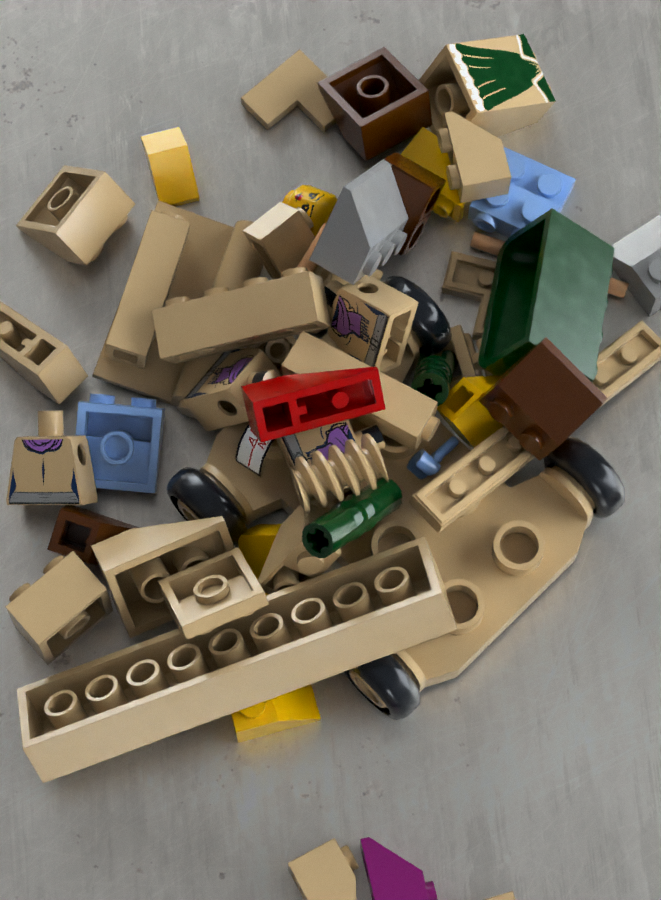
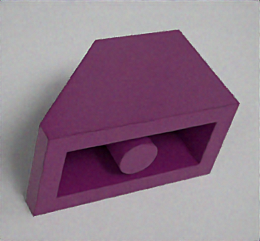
(393, 876)

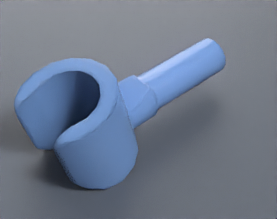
(424, 464)

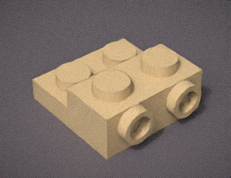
(212, 593)

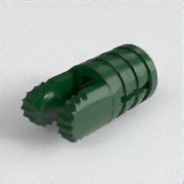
(439, 370)

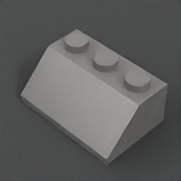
(363, 226)
(639, 264)

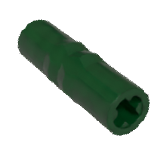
(351, 518)

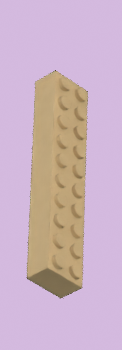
(183, 683)

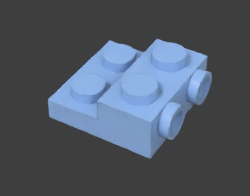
(531, 194)
(122, 441)

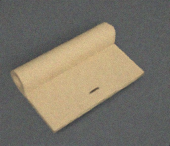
(211, 259)

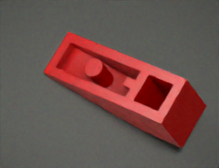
(311, 400)

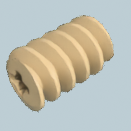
(338, 471)

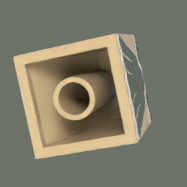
(489, 84)

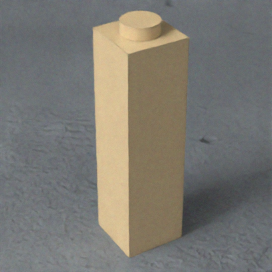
(147, 287)
(407, 414)

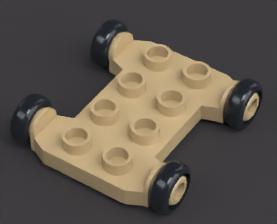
(488, 558)

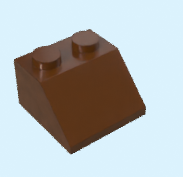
(376, 103)
(542, 399)

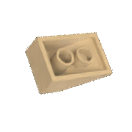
(144, 555)

